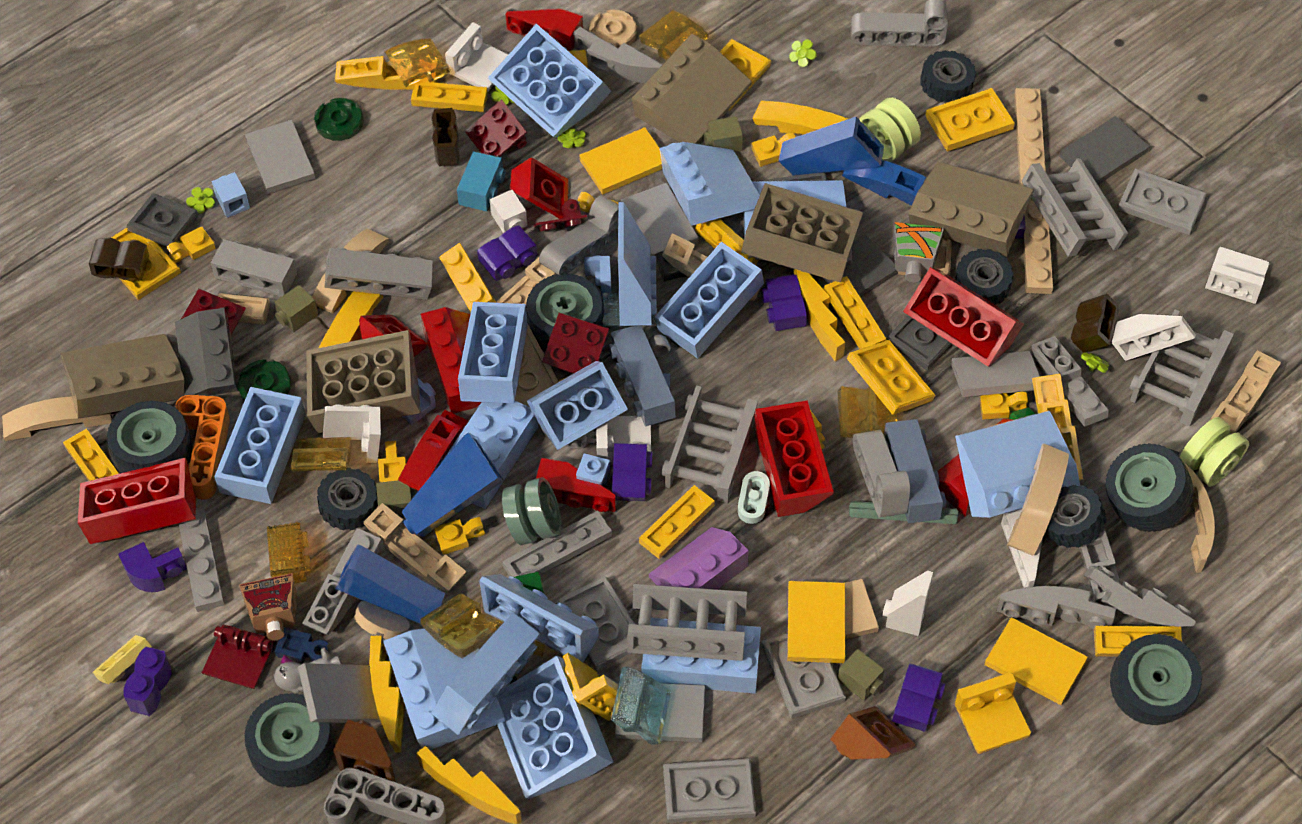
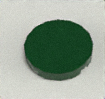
(338, 119)
(265, 376)

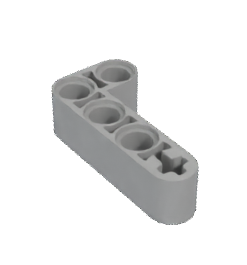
(902, 28)
(584, 240)
(885, 485)
(386, 806)

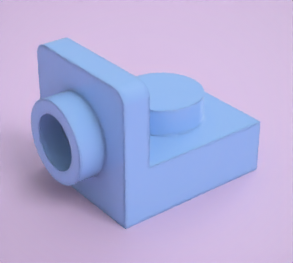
(600, 268)
(427, 402)
(594, 470)

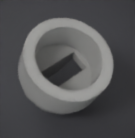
(659, 345)

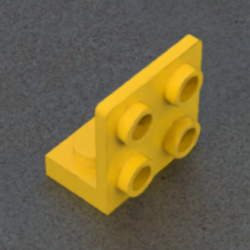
(589, 689)
(991, 713)

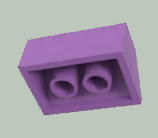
(704, 562)

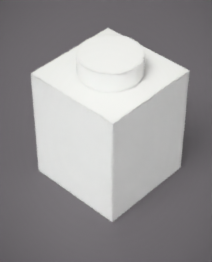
(508, 211)

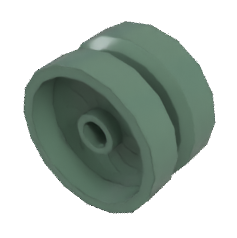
(531, 511)

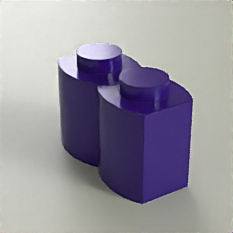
(507, 253)
(785, 302)
(630, 472)
(147, 681)
(917, 697)

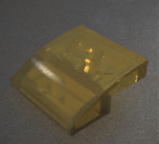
(670, 33)
(416, 61)
(861, 411)
(321, 454)
(460, 625)

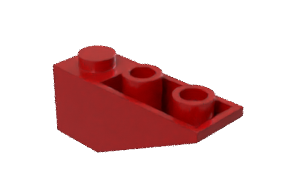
(556, 22)
(573, 491)

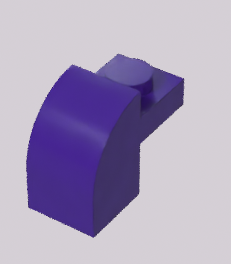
(147, 572)

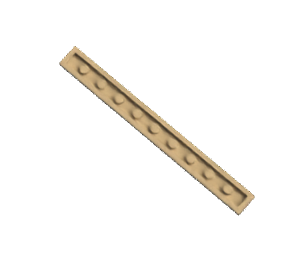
(1031, 151)

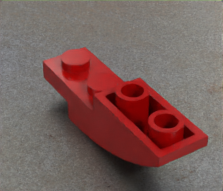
(432, 449)

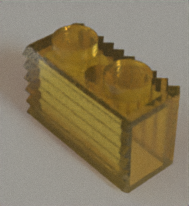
(287, 551)

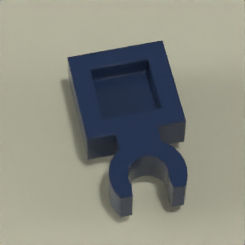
(298, 645)

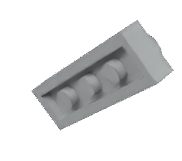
(559, 548)
(201, 562)

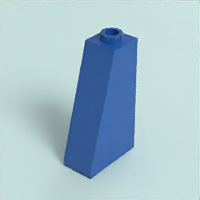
(832, 148)
(453, 486)
(387, 585)

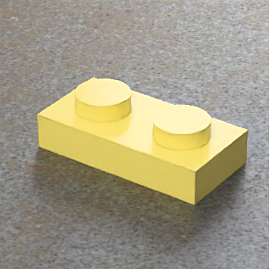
(114, 667)

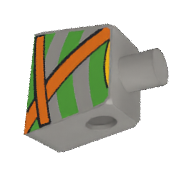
(915, 248)

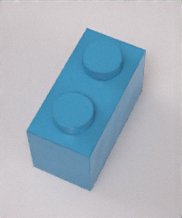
(480, 181)

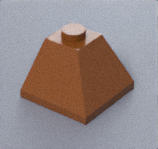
(870, 736)

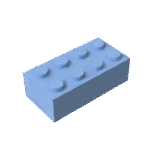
(709, 300)
(493, 352)
(503, 434)
(260, 445)
(713, 673)
(486, 674)

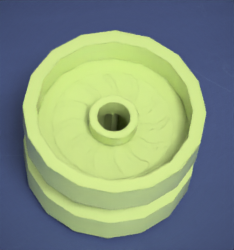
(893, 126)
(1214, 451)

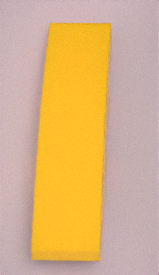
(370, 73)
(793, 118)
(819, 316)
(346, 324)
(1050, 397)
(386, 694)
(475, 791)

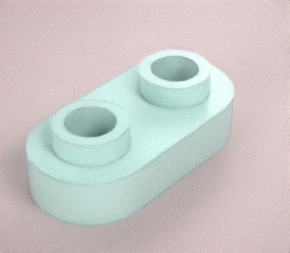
(753, 499)

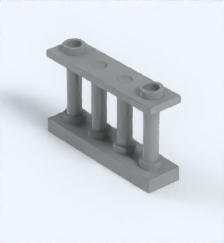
(1061, 220)
(1196, 385)
(730, 460)
(687, 641)

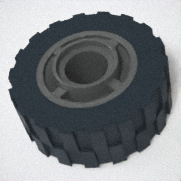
(947, 76)
(989, 265)
(346, 484)
(1076, 517)

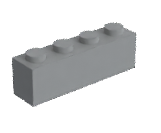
(378, 273)

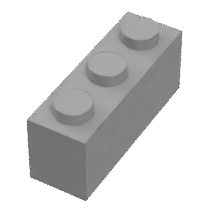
(254, 268)

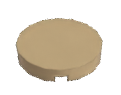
(614, 27)
(377, 619)

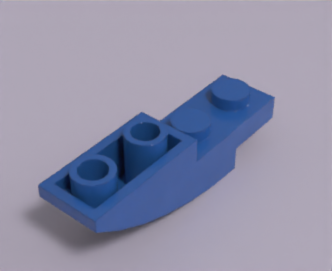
(888, 180)

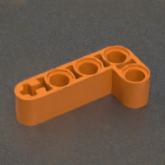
(205, 446)

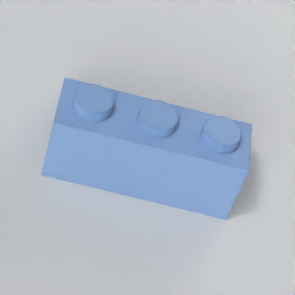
(577, 404)

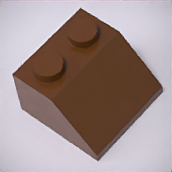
(363, 750)

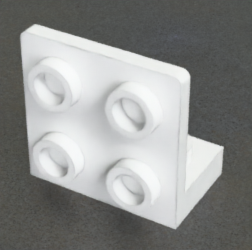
(472, 59)
(1237, 275)
(355, 422)
(624, 431)

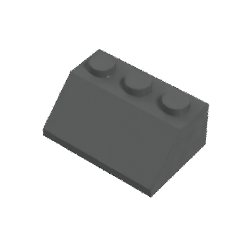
(206, 353)

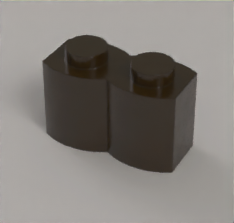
(445, 137)
(119, 259)
(1095, 323)

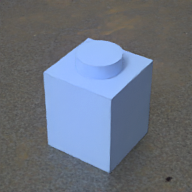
(230, 194)

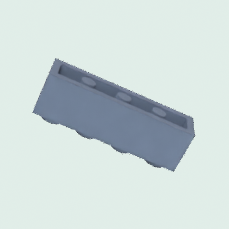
(642, 375)
(910, 454)

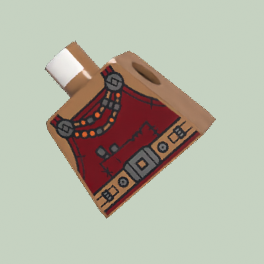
(271, 604)

